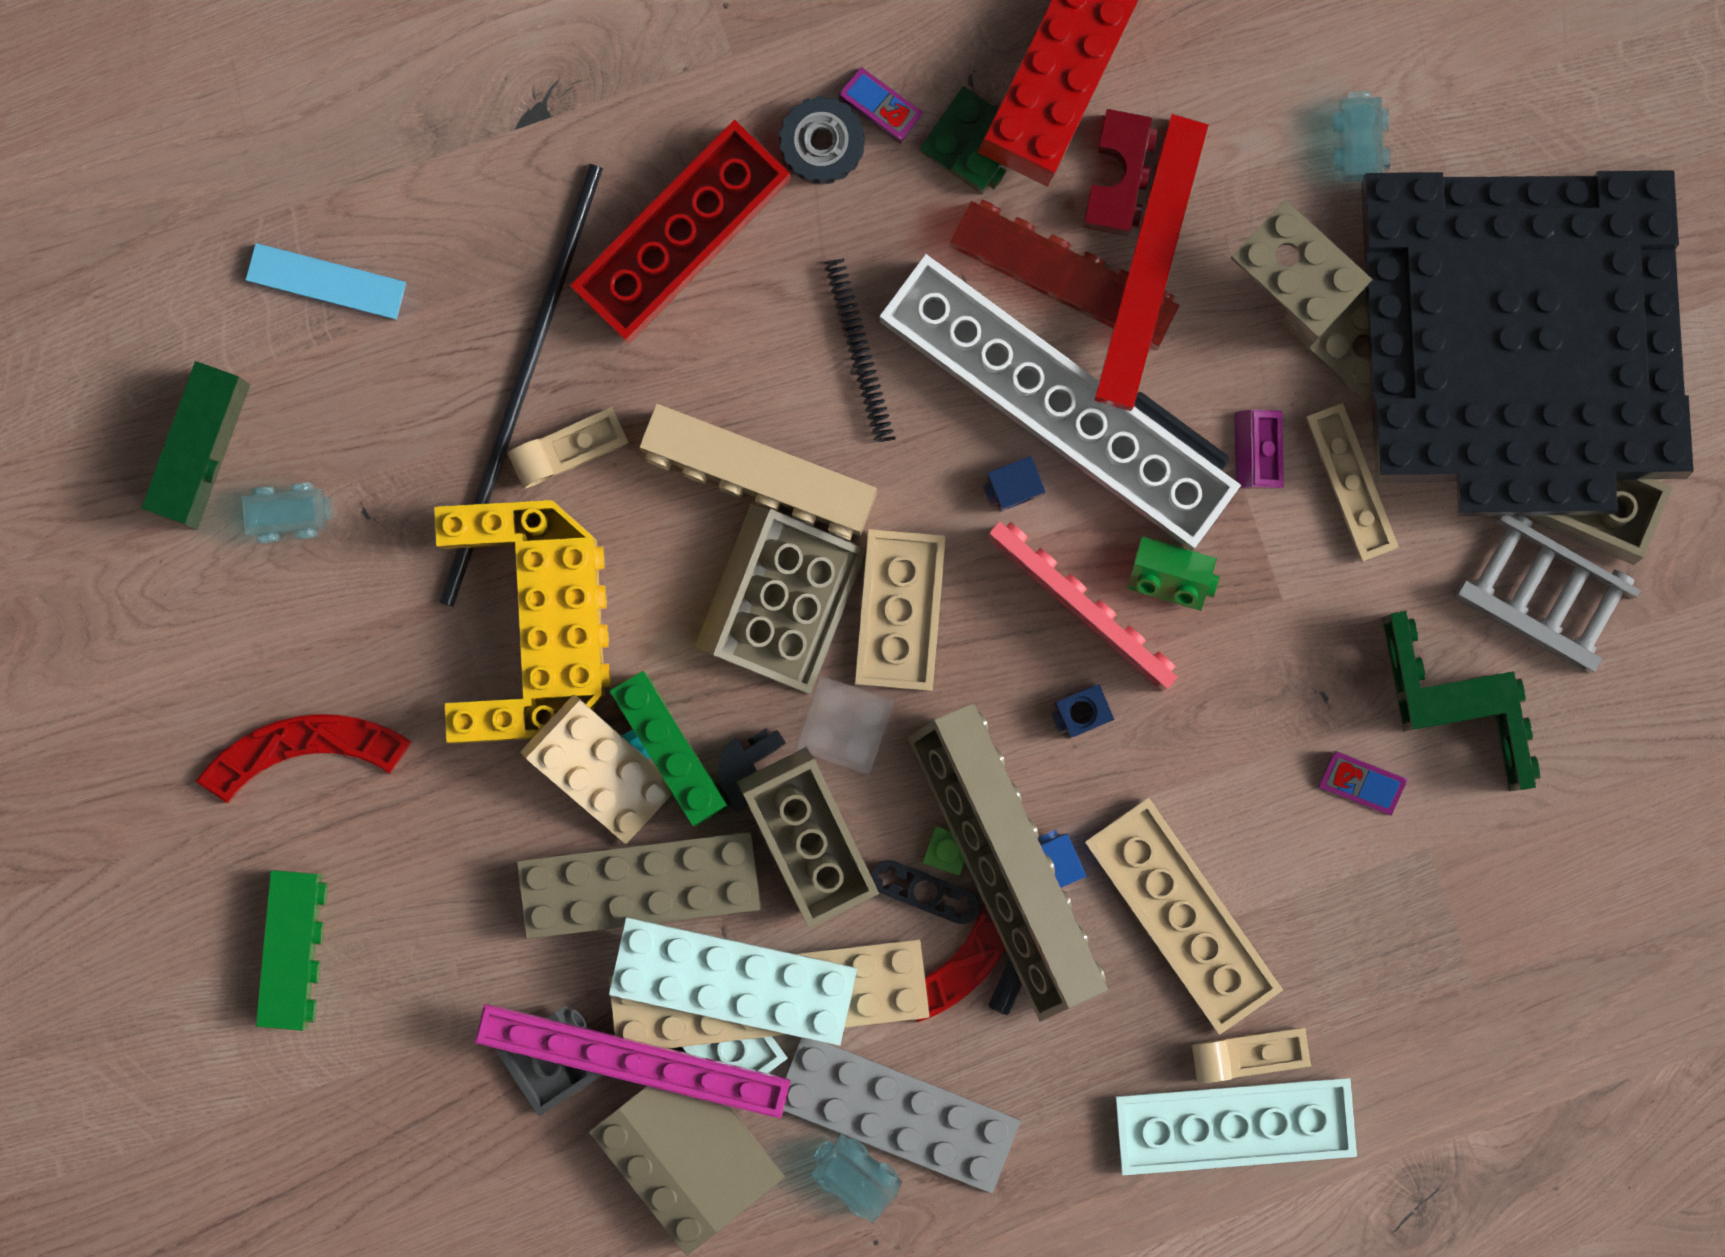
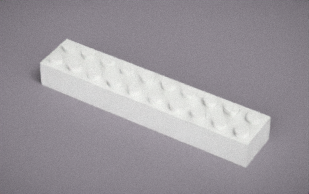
(1057, 402)

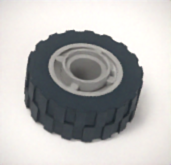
(816, 116)

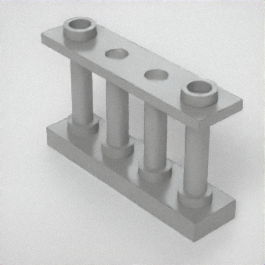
(1548, 630)

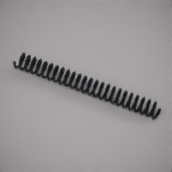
(859, 351)

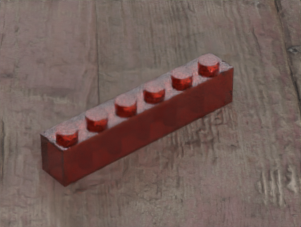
(1049, 266)

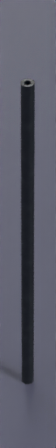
(526, 369)

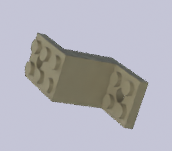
(1317, 291)

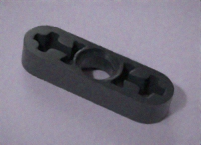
(949, 911)

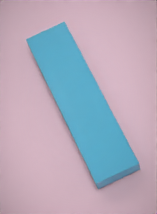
(326, 281)

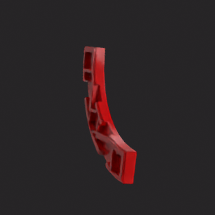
(301, 737)
(966, 967)

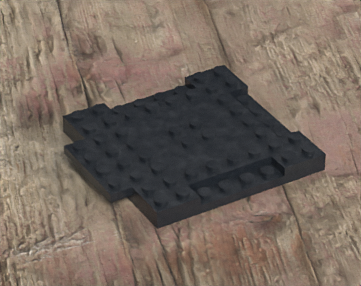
(1525, 336)

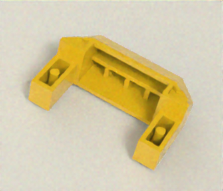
(557, 614)

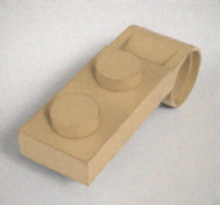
(567, 448)
(1250, 1055)

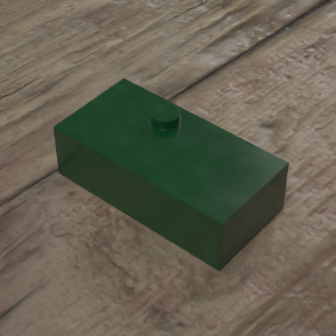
(196, 445)

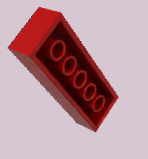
(1055, 85)
(681, 232)

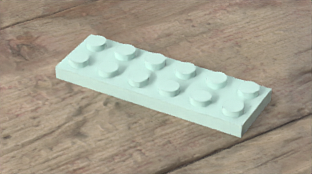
(733, 981)
(1236, 1126)

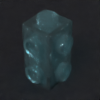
(1361, 136)
(295, 511)
(855, 1177)

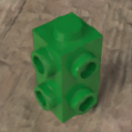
(1173, 574)

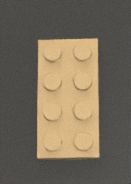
(900, 610)
(598, 769)

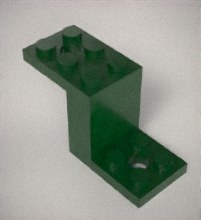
(1461, 701)

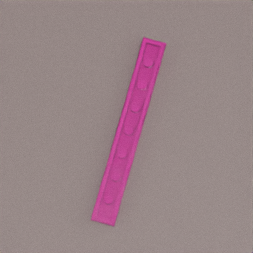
(632, 1060)

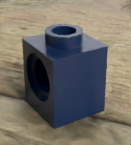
(1014, 484)
(1100, 712)

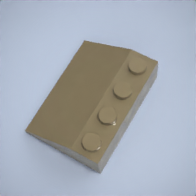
(780, 598)
(687, 1161)

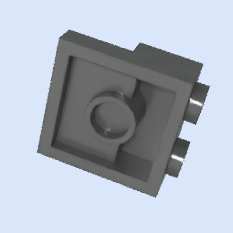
(544, 1081)

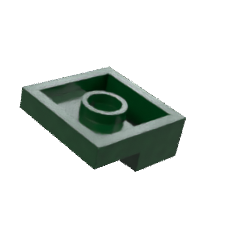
(957, 140)

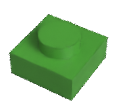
(944, 852)

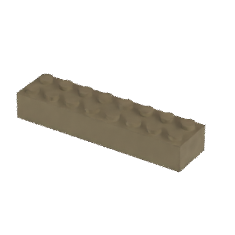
(1007, 862)

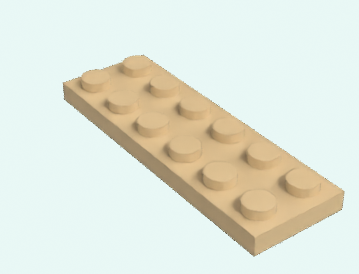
(1183, 916)

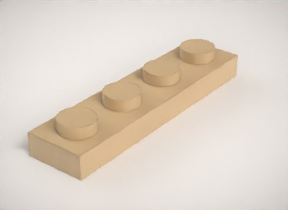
(1352, 482)

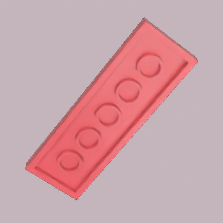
(1070, 594)

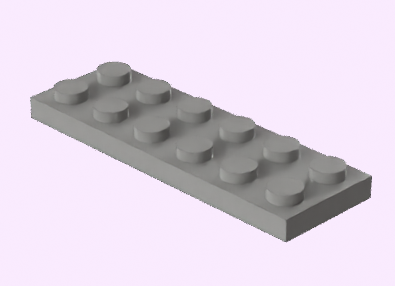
(899, 1113)

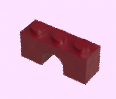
(1127, 139)

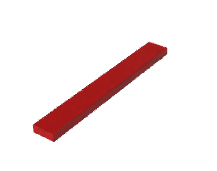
(1151, 263)

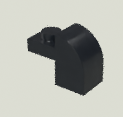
(739, 763)

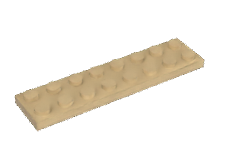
(885, 990)

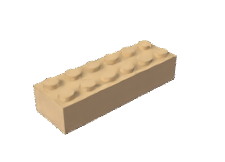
(758, 471)

